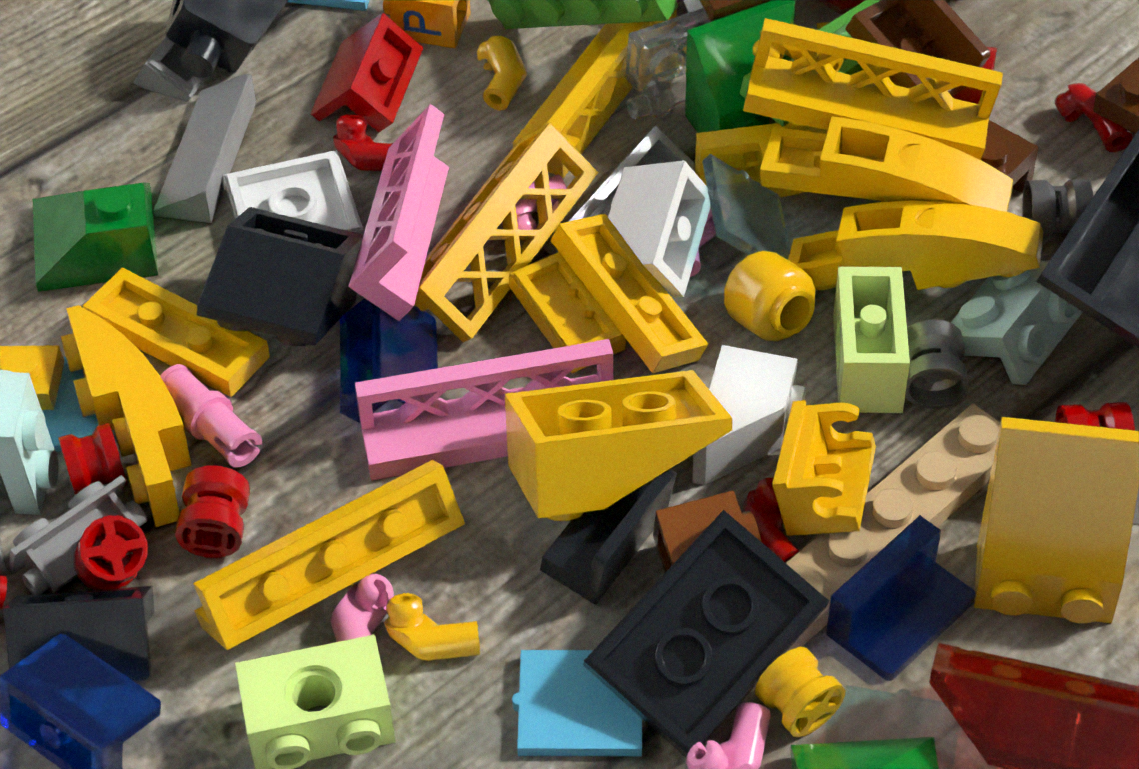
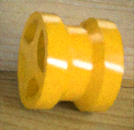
(800, 691)

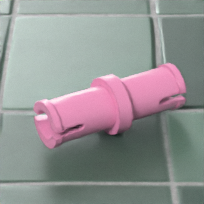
(211, 417)

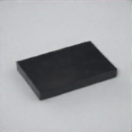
(705, 633)

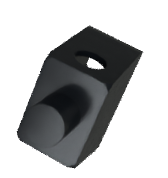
(219, 31)

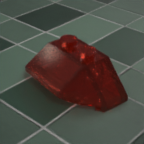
(1038, 713)

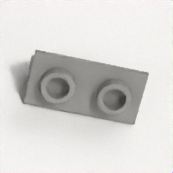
(50, 547)

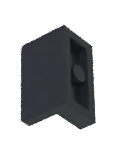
(602, 542)
(102, 621)

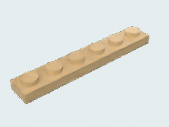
(927, 484)

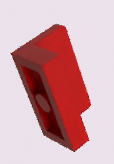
(370, 73)

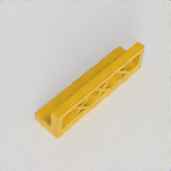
(812, 90)
(588, 91)
(483, 215)
(327, 555)

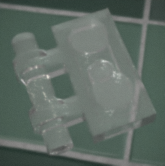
(656, 58)

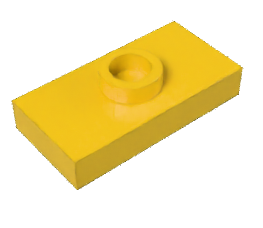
(563, 305)

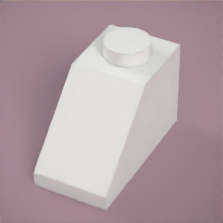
(662, 219)
(759, 397)

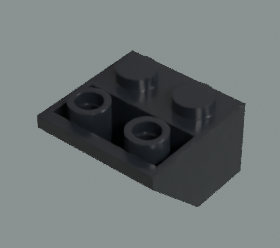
(281, 277)

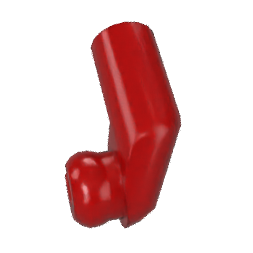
(1081, 101)
(357, 146)
(765, 508)

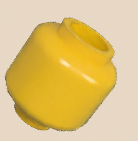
(769, 296)

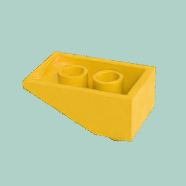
(604, 439)
(1057, 520)

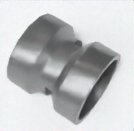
(1056, 206)
(936, 369)

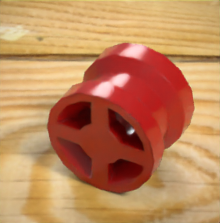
(92, 458)
(116, 542)

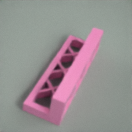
(402, 218)
(464, 427)

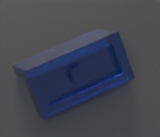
(380, 347)
(898, 602)
(73, 706)

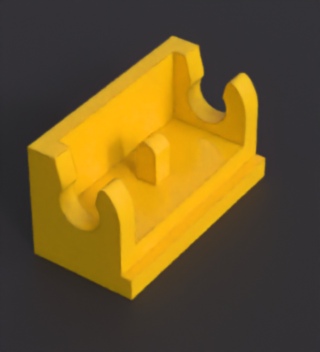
(822, 472)

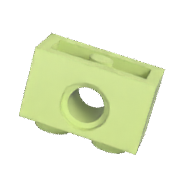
(871, 338)
(335, 675)

